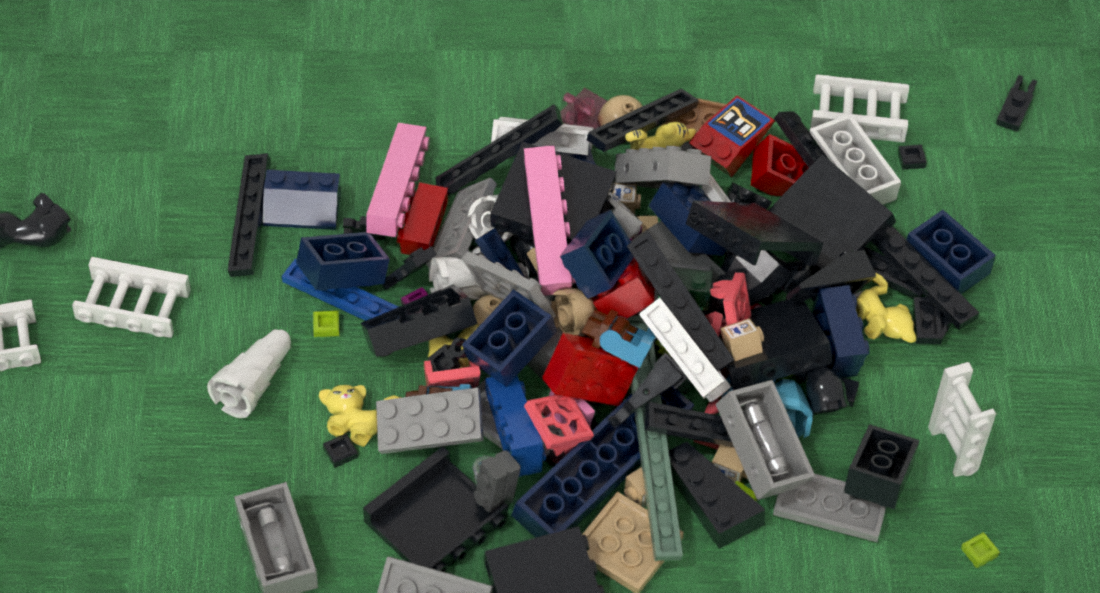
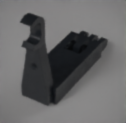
(661, 378)

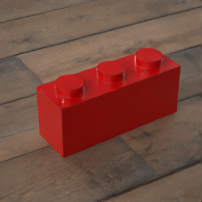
(423, 218)

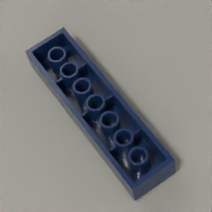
(586, 474)

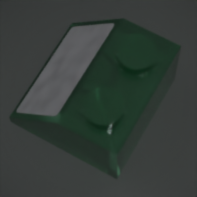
(696, 280)

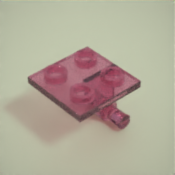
(582, 109)

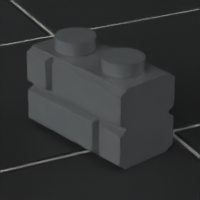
(497, 481)

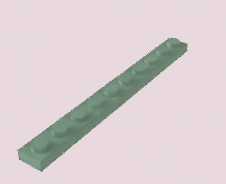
(656, 471)

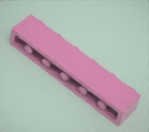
(397, 180)
(547, 217)

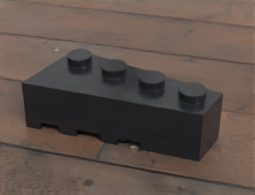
(419, 321)
(713, 497)

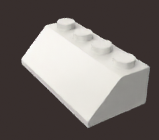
(857, 157)

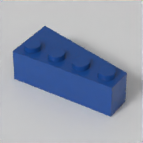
(514, 424)

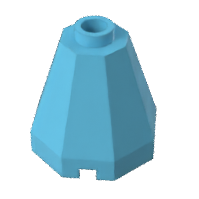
(796, 406)

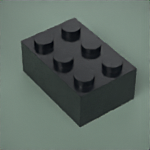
(881, 466)

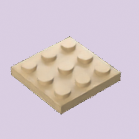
(623, 543)

